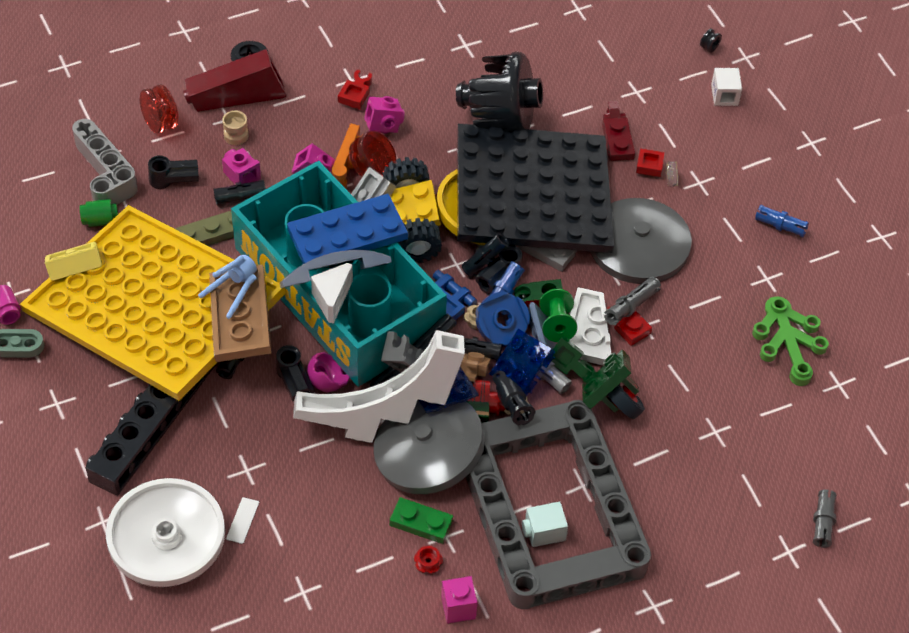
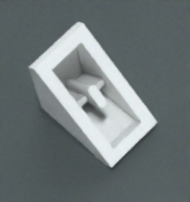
(331, 289)

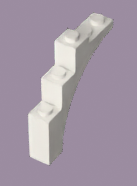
(394, 400)

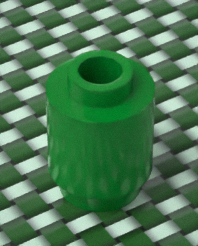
(98, 212)

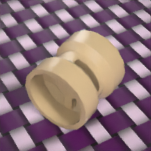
(235, 127)

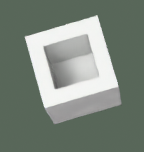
(726, 86)

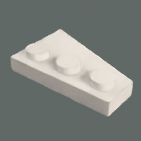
(592, 329)

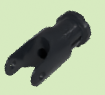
(513, 399)

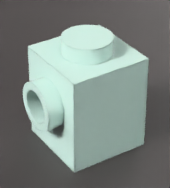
(545, 524)

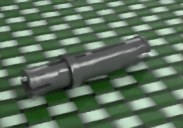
(626, 305)

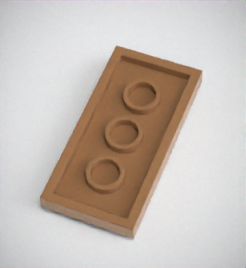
(248, 329)

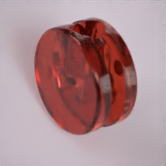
(159, 108)
(371, 151)

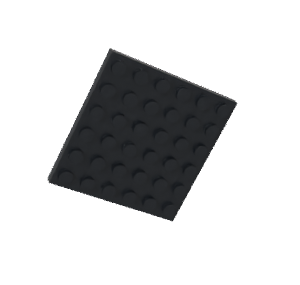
(533, 188)

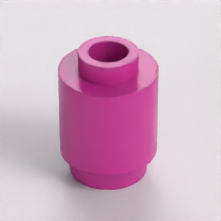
(9, 306)

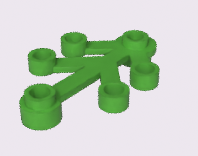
(790, 336)

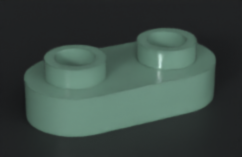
(18, 342)

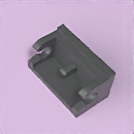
(399, 352)

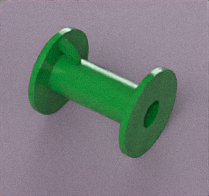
(557, 305)

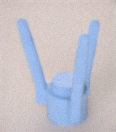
(239, 270)

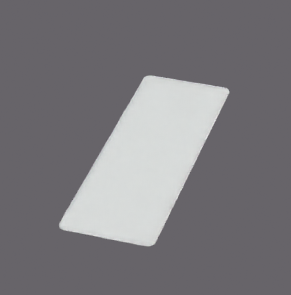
(242, 520)

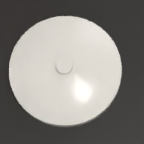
(165, 532)

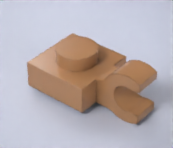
(475, 364)

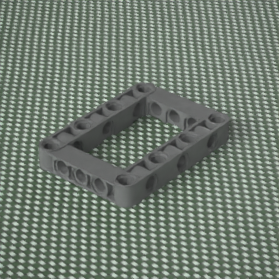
(578, 573)

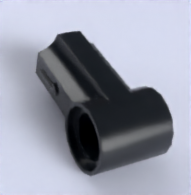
(164, 172)
(497, 268)
(293, 374)

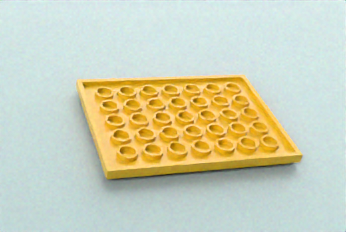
(142, 302)

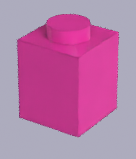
(459, 599)

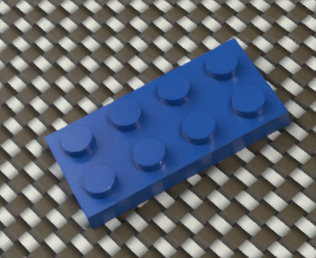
(350, 227)

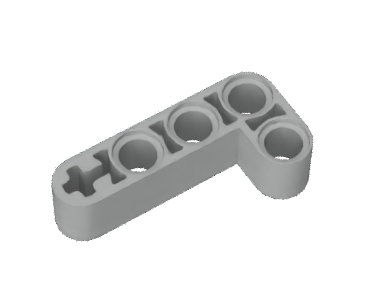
(116, 175)

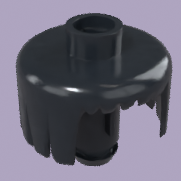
(502, 98)

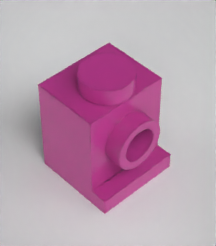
(239, 163)

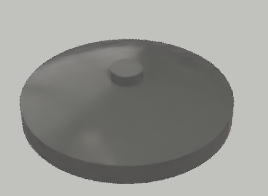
(647, 241)
(430, 450)

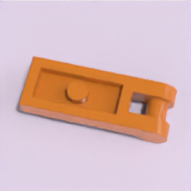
(342, 163)

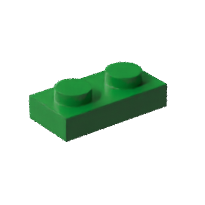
(421, 520)

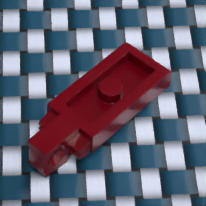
(617, 134)

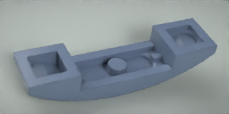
(366, 259)

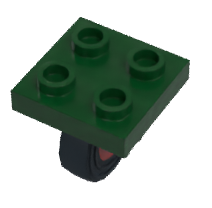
(613, 386)

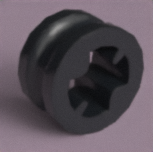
(710, 40)

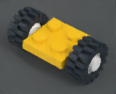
(416, 206)

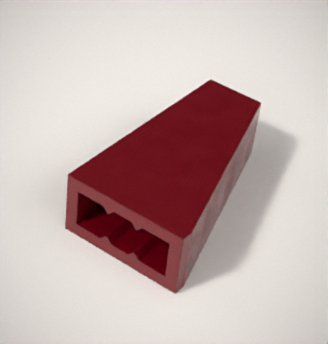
(236, 83)

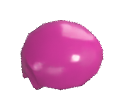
(326, 373)

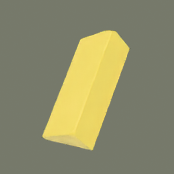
(73, 261)

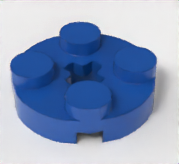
(488, 312)

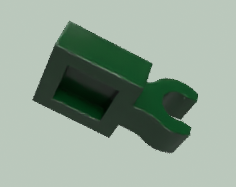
(568, 357)

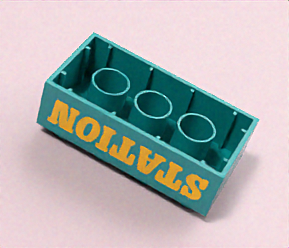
(380, 299)

